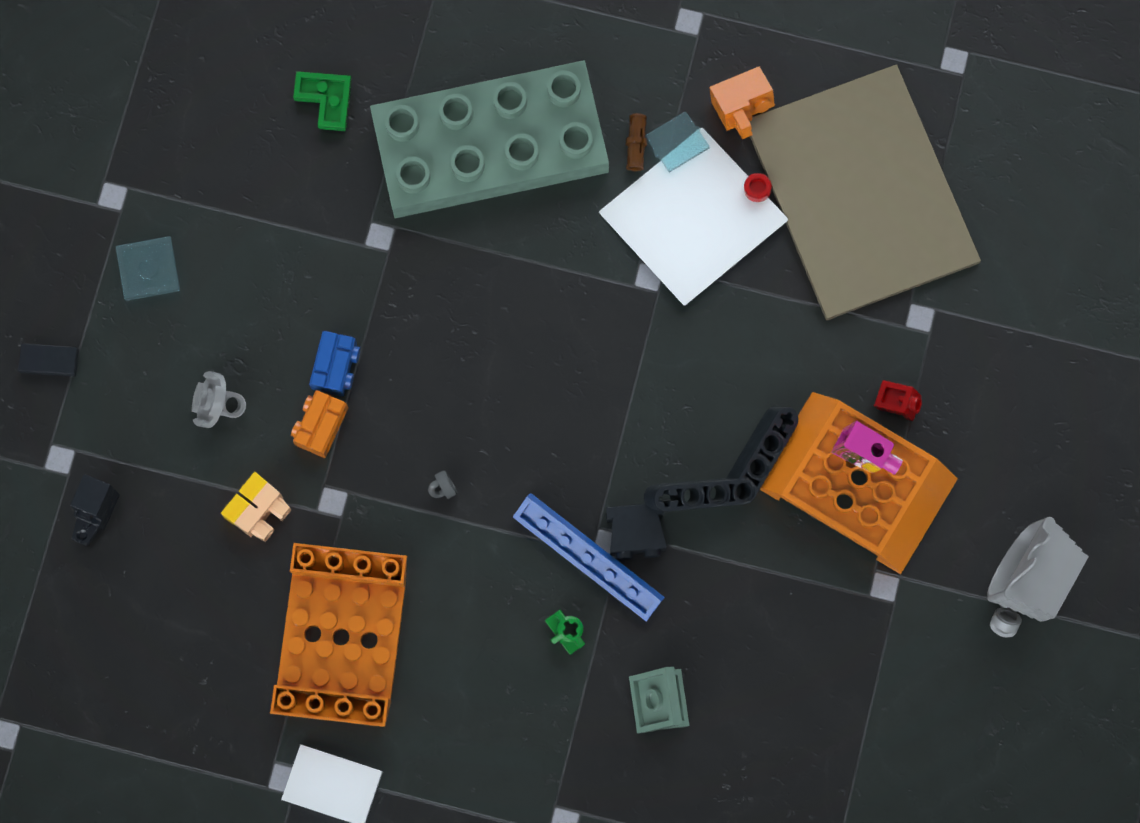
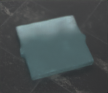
(677, 141)

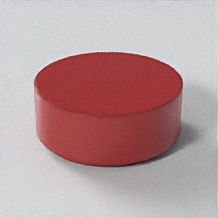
(757, 187)

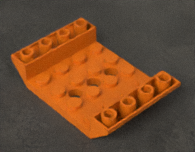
(887, 511)
(336, 593)

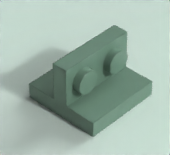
(659, 700)

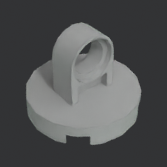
(211, 400)

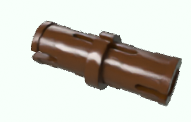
(636, 142)

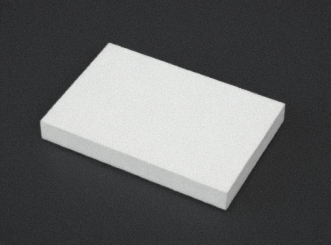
(332, 785)

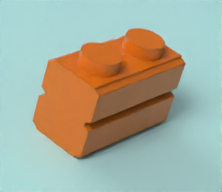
(319, 423)

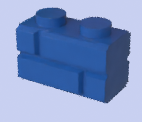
(333, 363)

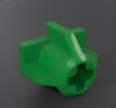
(566, 630)

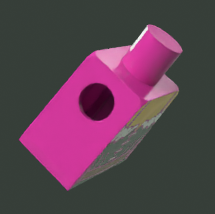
(856, 446)

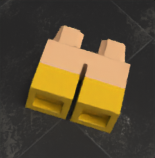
(253, 519)

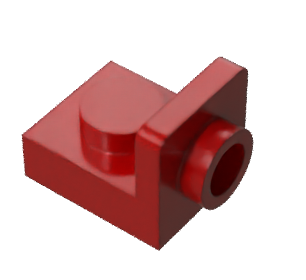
(898, 399)

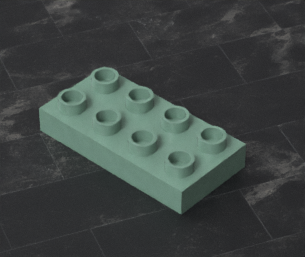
(489, 139)

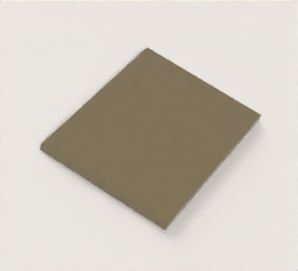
(862, 192)

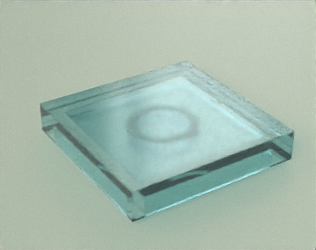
(147, 268)

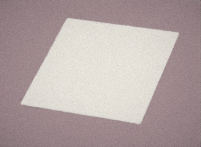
(692, 220)

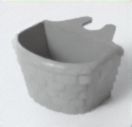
(1037, 571)

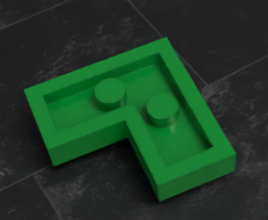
(332, 94)

